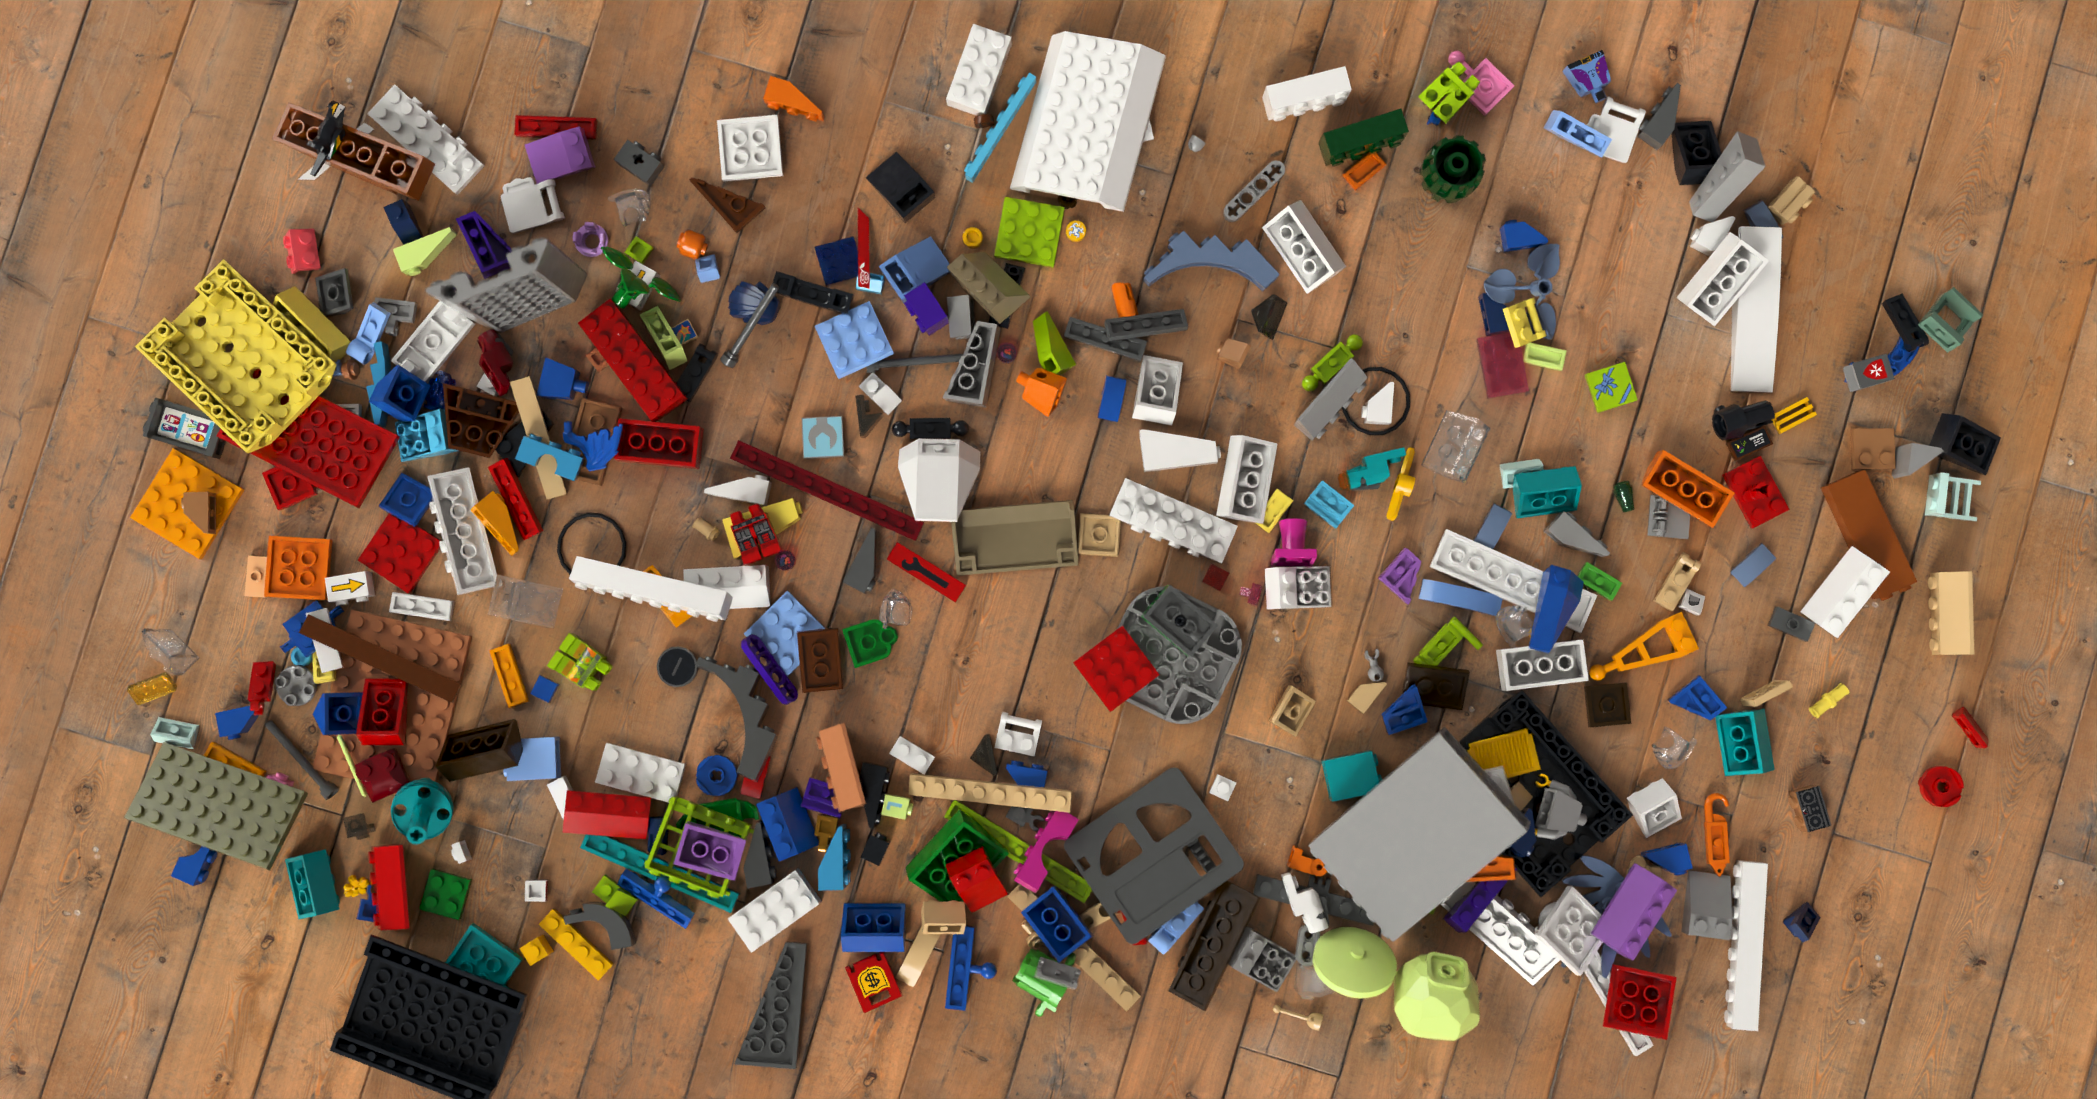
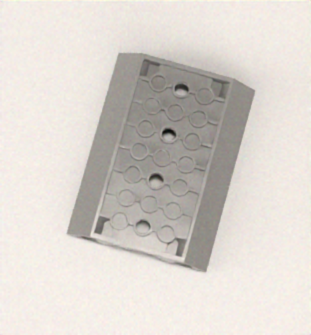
(515, 295)

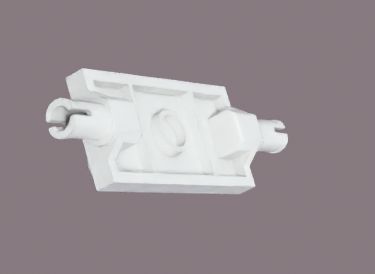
(433, 341)

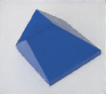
(338, 713)

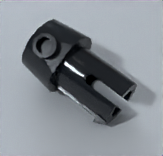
(1734, 420)

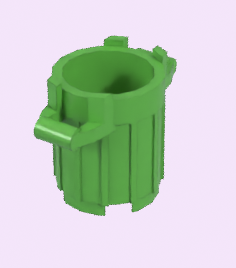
(1047, 992)

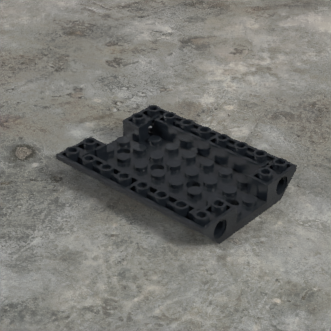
(1561, 763)

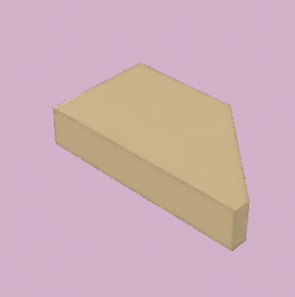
(1365, 695)

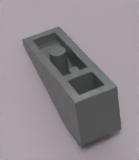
(863, 568)

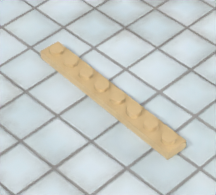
(990, 792)
(1087, 959)

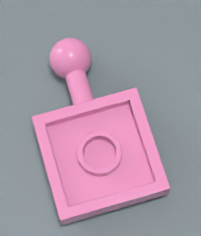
(1492, 85)

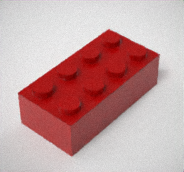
(660, 444)

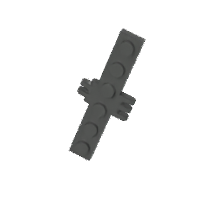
(1336, 904)

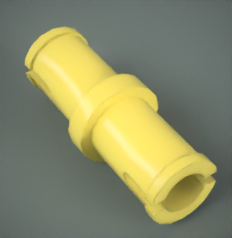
(1829, 700)

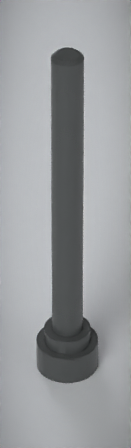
(731, 356)
(913, 361)
(327, 789)

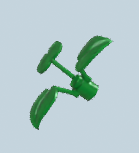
(631, 283)

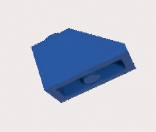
(1520, 236)
(235, 722)
(1671, 858)

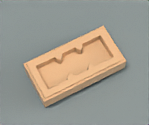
(255, 576)

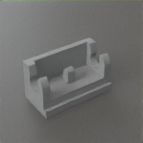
(961, 316)
(1057, 973)

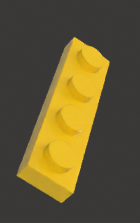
(576, 944)

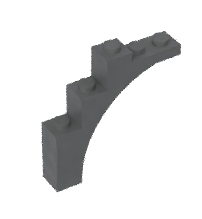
(758, 740)

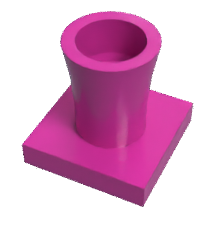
(1293, 545)

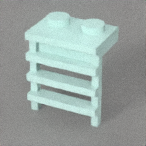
(1937, 496)

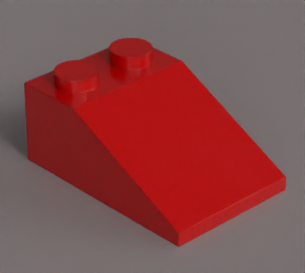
(383, 712)
(976, 879)

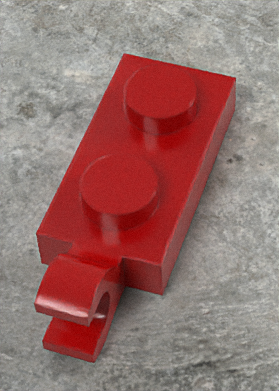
(261, 685)

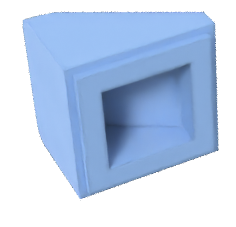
(707, 268)

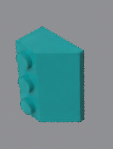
(1546, 492)
(1745, 742)
(312, 884)

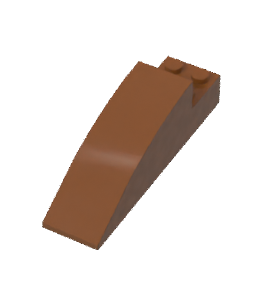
(358, 154)

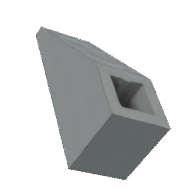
(1570, 534)

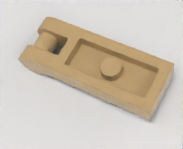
(1677, 582)

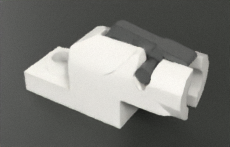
(1306, 903)

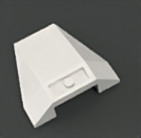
(938, 477)

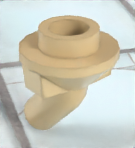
(1033, 940)

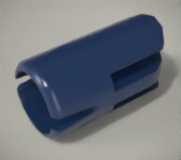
(653, 827)

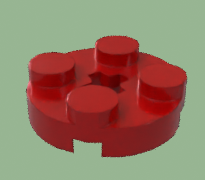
(1952, 790)

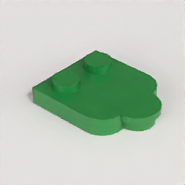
(869, 642)

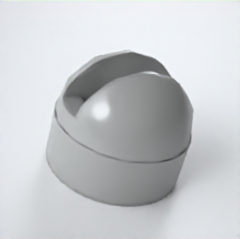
(1195, 144)

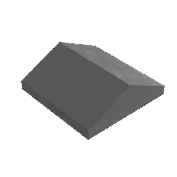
(334, 293)

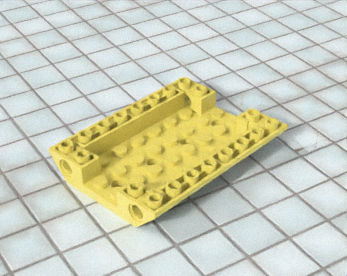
(223, 381)

